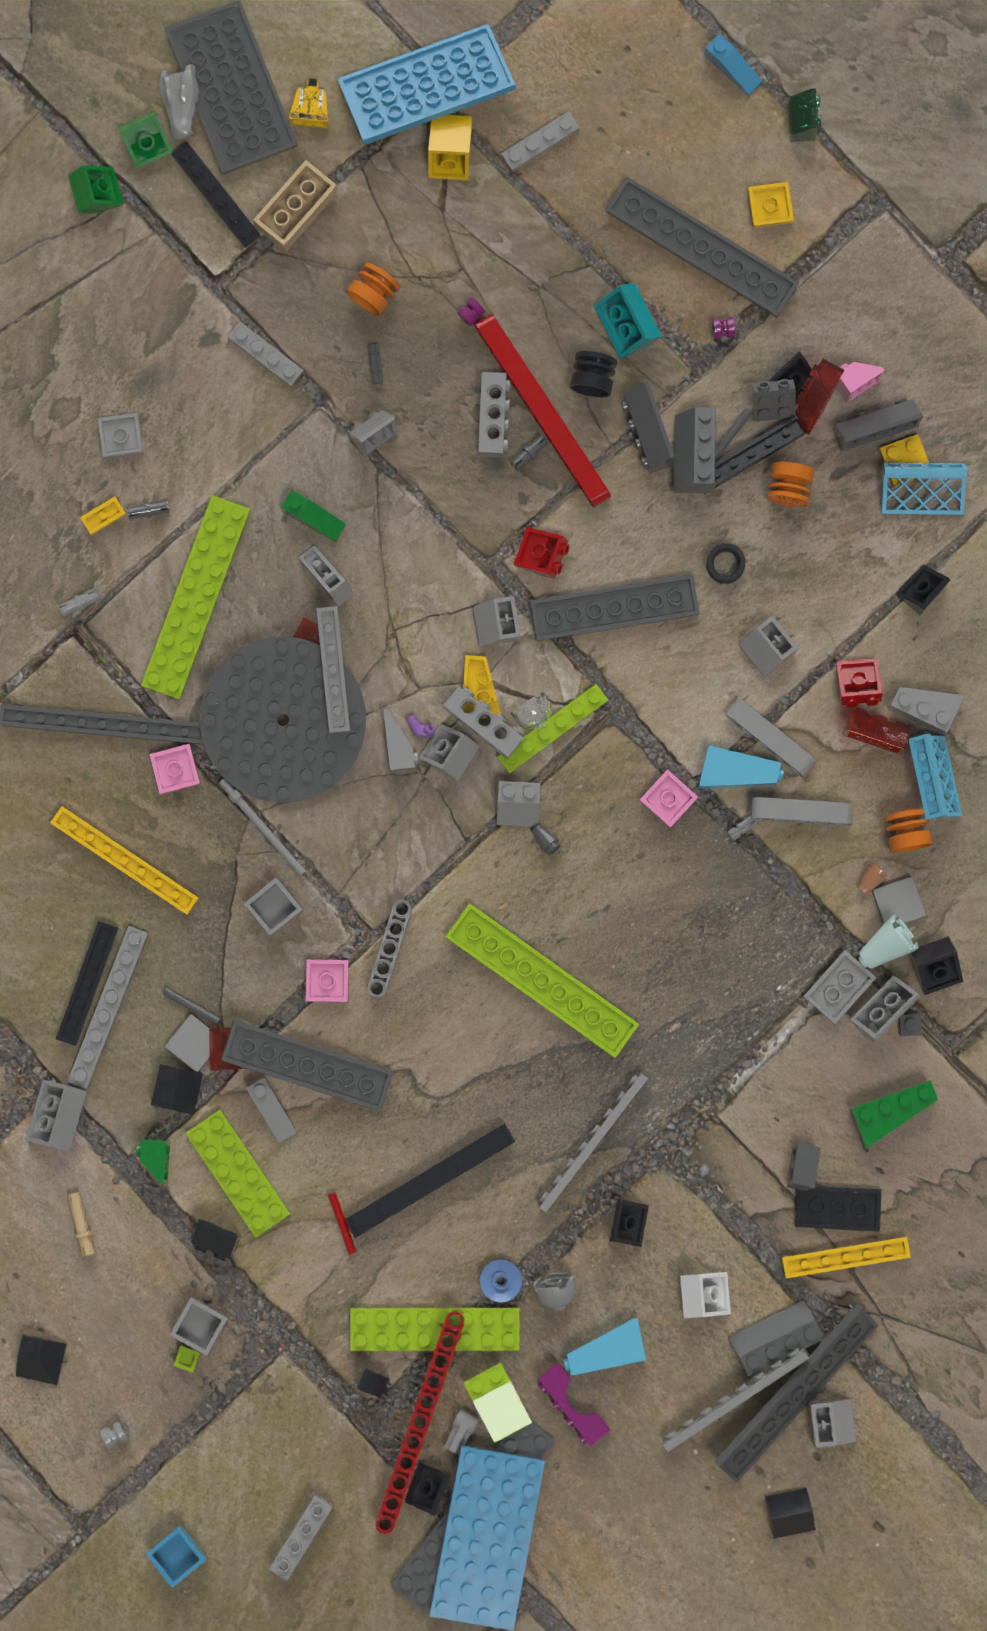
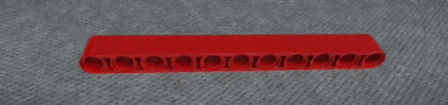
(542, 410)
(419, 1432)

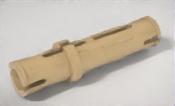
(80, 1221)

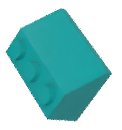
(627, 320)

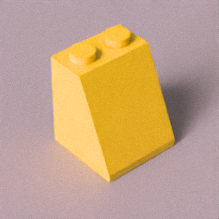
(450, 147)

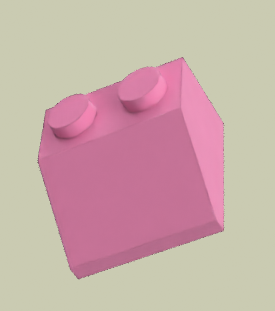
(857, 379)

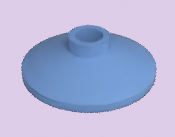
(503, 1292)

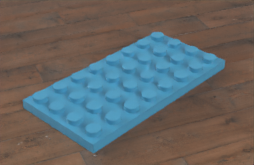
(426, 84)
(487, 1538)

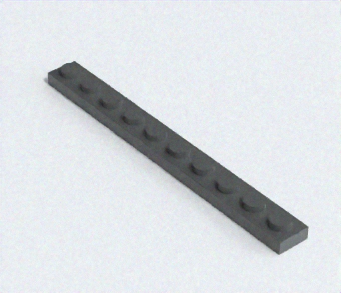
(100, 724)

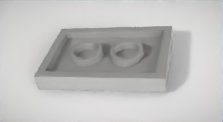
(839, 987)

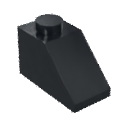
(374, 1383)

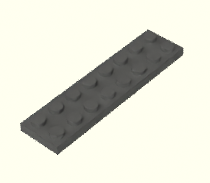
(614, 607)
(306, 1065)

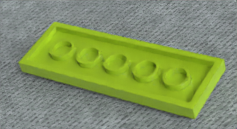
(238, 1173)

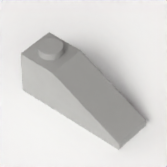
(326, 575)
(399, 748)
(271, 1110)

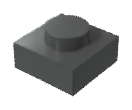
(910, 1025)

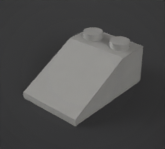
(373, 432)

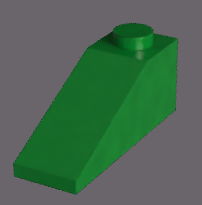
(312, 516)

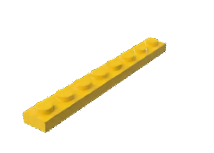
(124, 860)

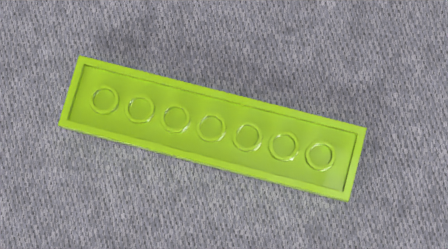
(420, 1329)

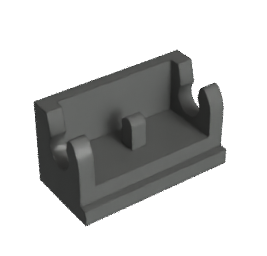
(803, 1167)

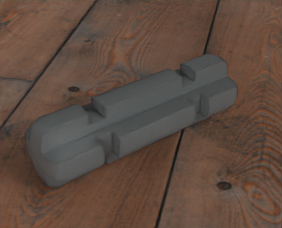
(375, 363)

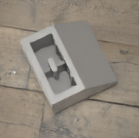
(497, 621)
(768, 646)
(832, 1423)

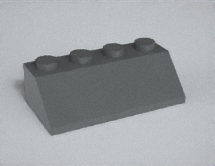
(877, 425)
(648, 428)
(695, 451)
(775, 1337)

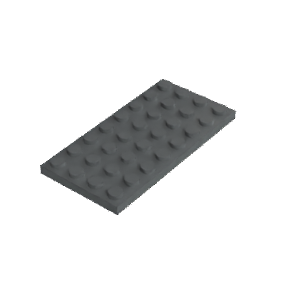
(234, 87)

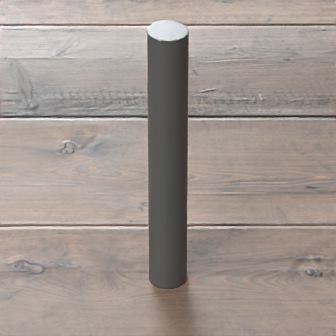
(732, 432)
(192, 1006)

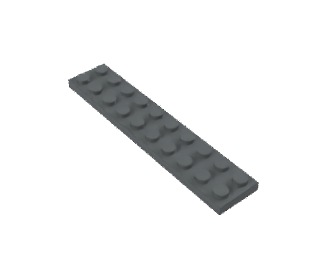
(702, 247)
(796, 1393)
(419, 1575)

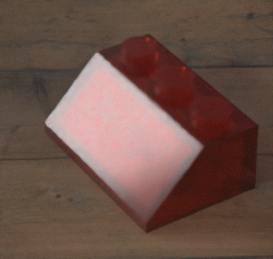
(817, 393)
(877, 731)

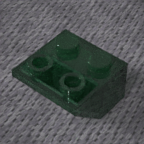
(803, 116)

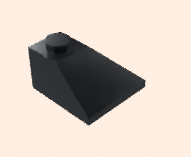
(40, 1359)

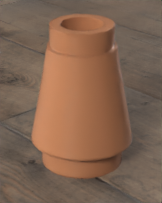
(872, 878)

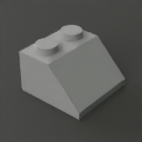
(449, 751)
(518, 804)

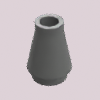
(546, 840)

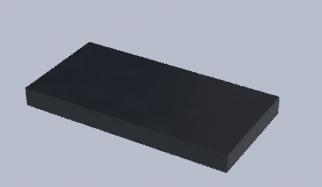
(839, 1208)

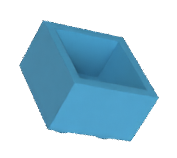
(177, 1556)

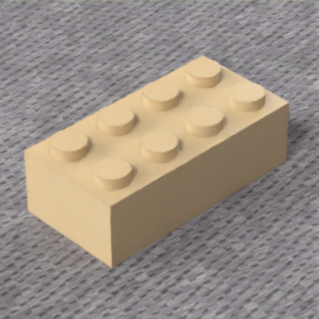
(295, 206)

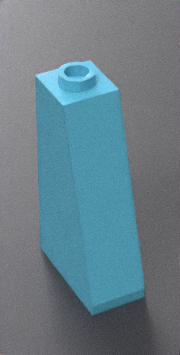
(734, 770)
(612, 1349)

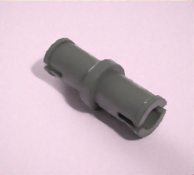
(529, 453)
(148, 510)

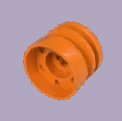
(371, 291)
(791, 484)
(908, 830)

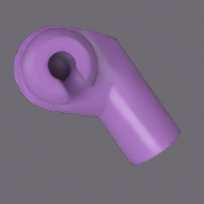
(420, 729)

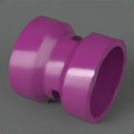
(471, 311)
(728, 328)

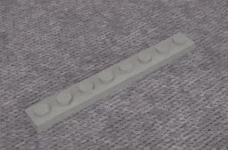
(108, 1007)
(597, 1135)
(742, 1393)

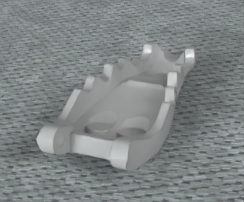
(179, 96)

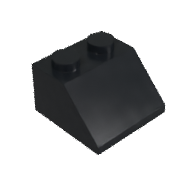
(937, 965)
(176, 1089)
(215, 1239)

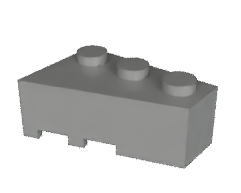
(927, 708)

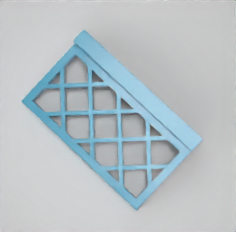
(924, 470)
(930, 784)

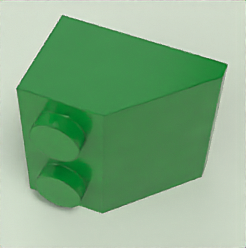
(145, 139)
(95, 189)
(155, 1158)

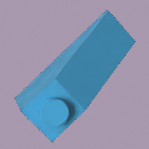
(732, 64)

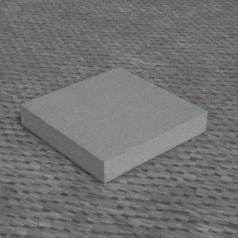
(120, 435)
(899, 900)
(191, 1043)

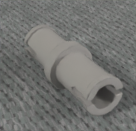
(79, 602)

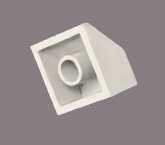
(705, 1295)

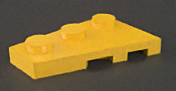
(479, 682)

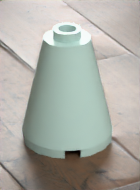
(889, 943)

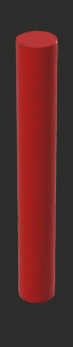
(341, 1223)

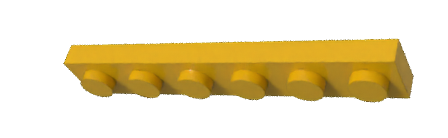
(846, 1257)

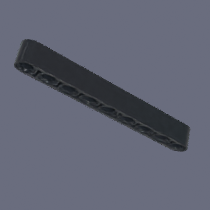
(430, 1180)

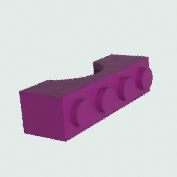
(589, 1425)

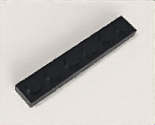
(215, 194)
(758, 450)
(87, 983)

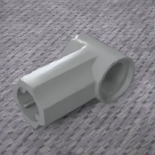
(462, 1429)

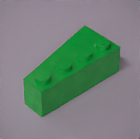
(886, 1114)

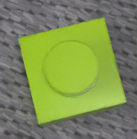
(187, 1359)

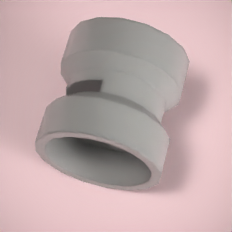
(113, 1435)

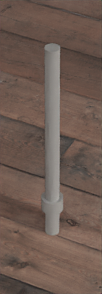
(236, 797)

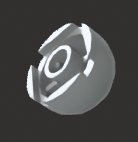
(555, 1291)

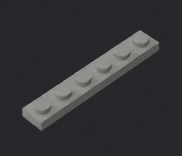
(333, 669)

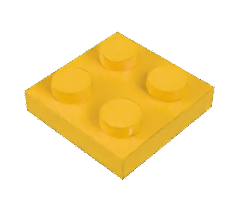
(770, 204)
(904, 451)

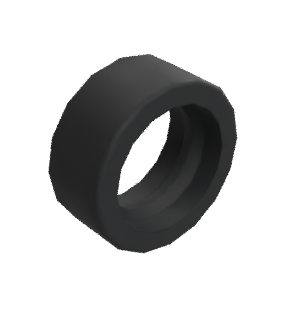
(725, 579)

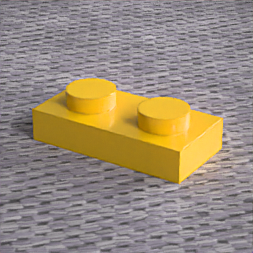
(103, 516)

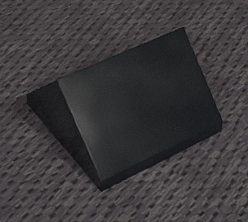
(796, 369)
(923, 588)
(628, 1223)
(427, 1488)
(790, 1513)

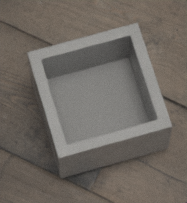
(273, 907)
(199, 1326)

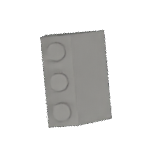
(884, 1009)
(56, 1115)

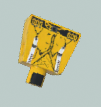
(310, 106)

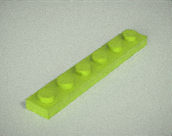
(557, 726)

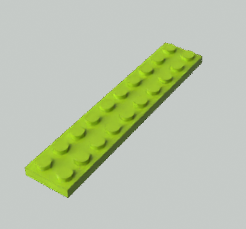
(195, 597)
(542, 980)

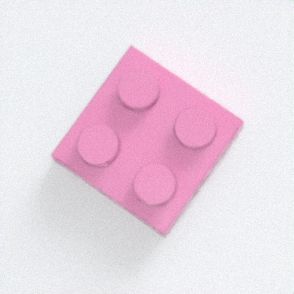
(174, 769)
(668, 798)
(327, 980)

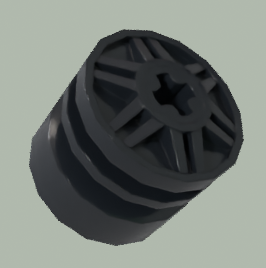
(593, 374)

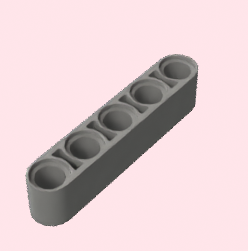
(770, 738)
(802, 811)
(395, 940)

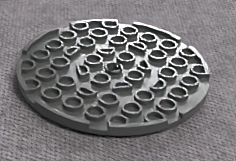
(243, 728)

